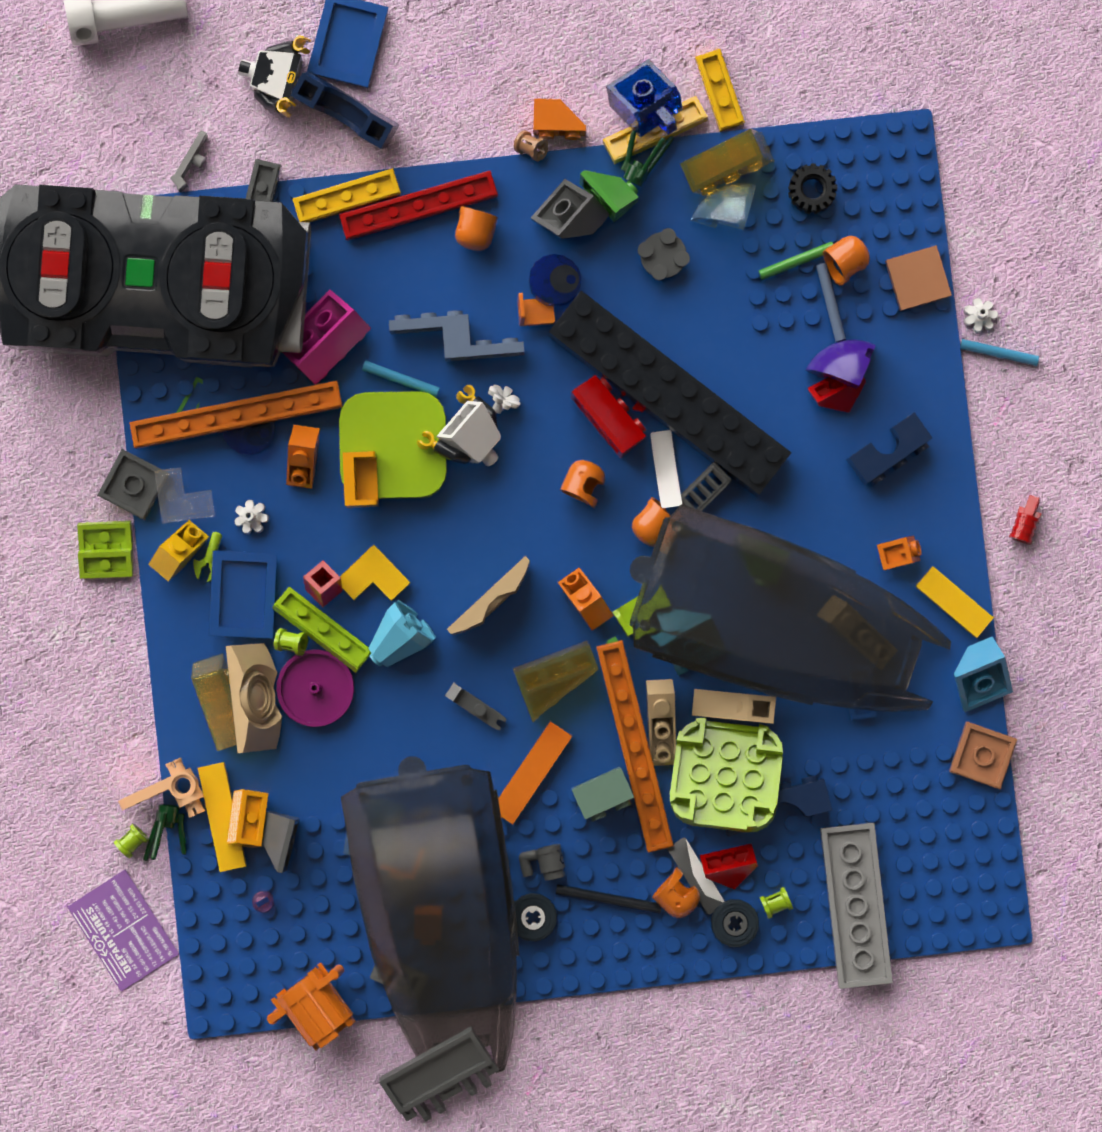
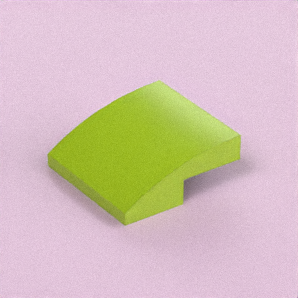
(105, 549)

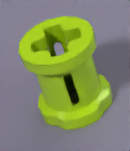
(291, 641)
(131, 840)
(776, 902)

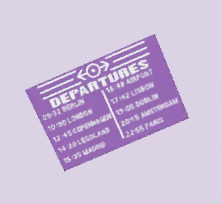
(123, 930)

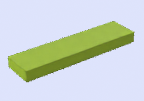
(322, 629)

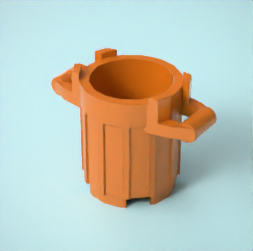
(314, 1007)

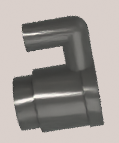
(549, 860)

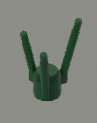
(638, 172)
(166, 817)

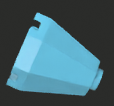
(399, 635)

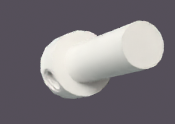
(92, 16)

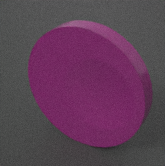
(315, 688)

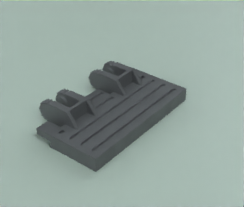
(438, 1073)

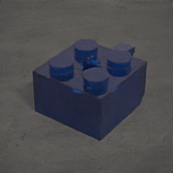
(645, 99)

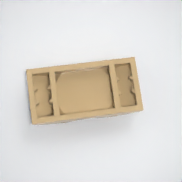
(491, 599)
(253, 697)

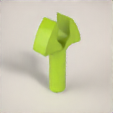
(213, 546)

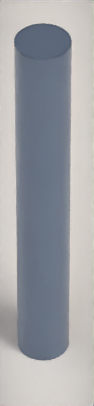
(831, 302)

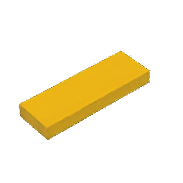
(719, 90)
(954, 602)

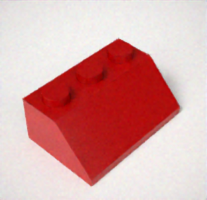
(608, 415)

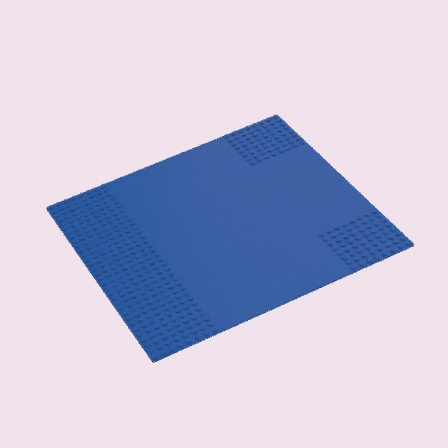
(941, 839)

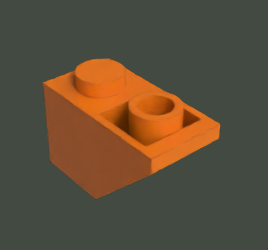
(555, 119)
(302, 456)
(585, 599)

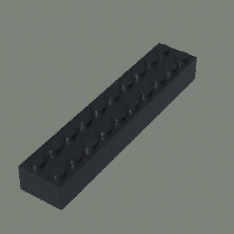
(669, 393)

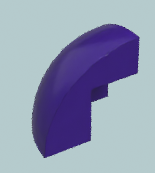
(843, 361)

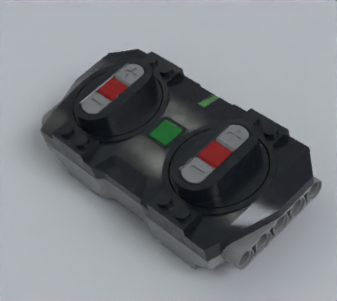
(151, 275)

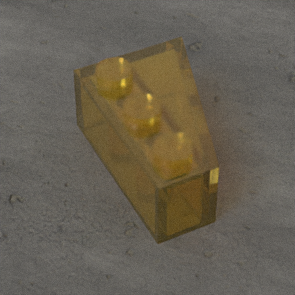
(727, 161)
(553, 676)
(214, 693)

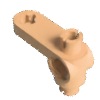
(189, 799)

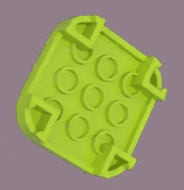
(391, 427)
(726, 776)

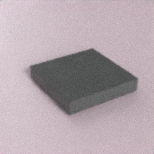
(131, 484)

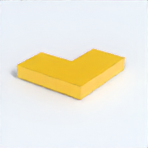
(375, 568)

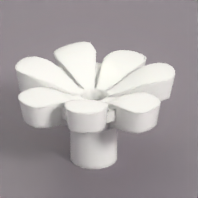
(978, 319)
(503, 399)
(255, 520)

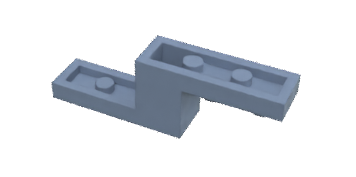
(456, 336)

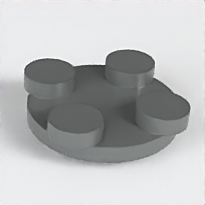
(663, 254)

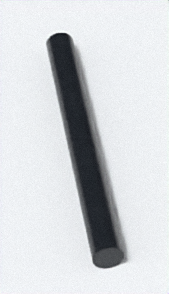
(607, 898)

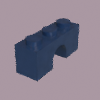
(909, 436)

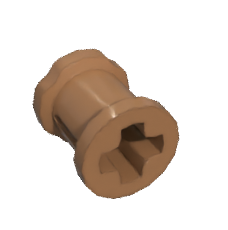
(531, 145)

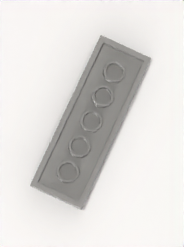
(856, 905)

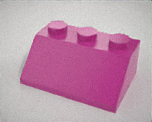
(328, 335)

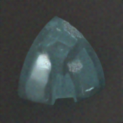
(726, 206)

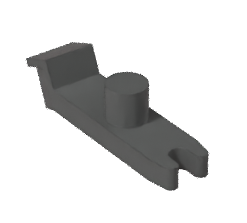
(474, 706)

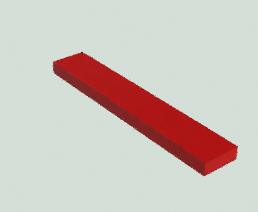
(418, 205)

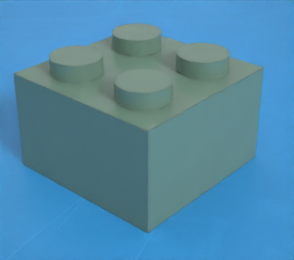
(602, 794)

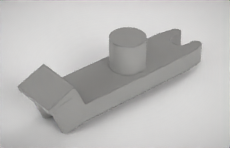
(191, 157)

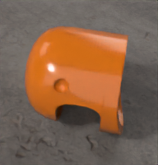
(475, 229)
(850, 256)
(581, 481)
(649, 522)
(675, 897)

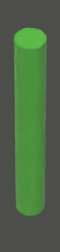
(793, 261)

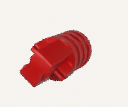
(1026, 521)

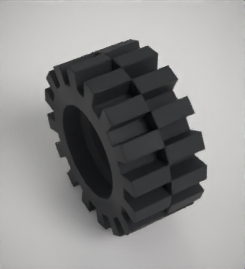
(817, 173)

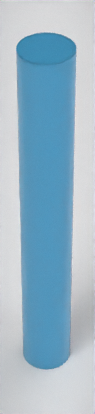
(999, 352)
(400, 378)

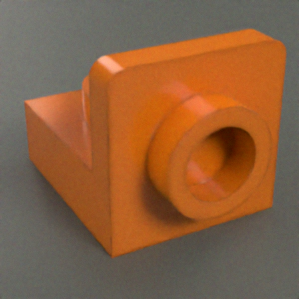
(899, 552)

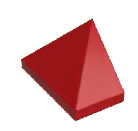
(834, 394)
(729, 865)

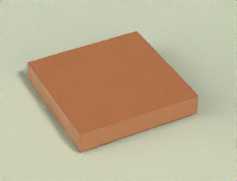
(918, 278)
(983, 755)

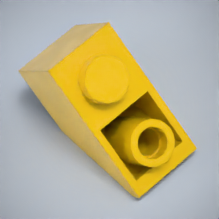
(178, 550)

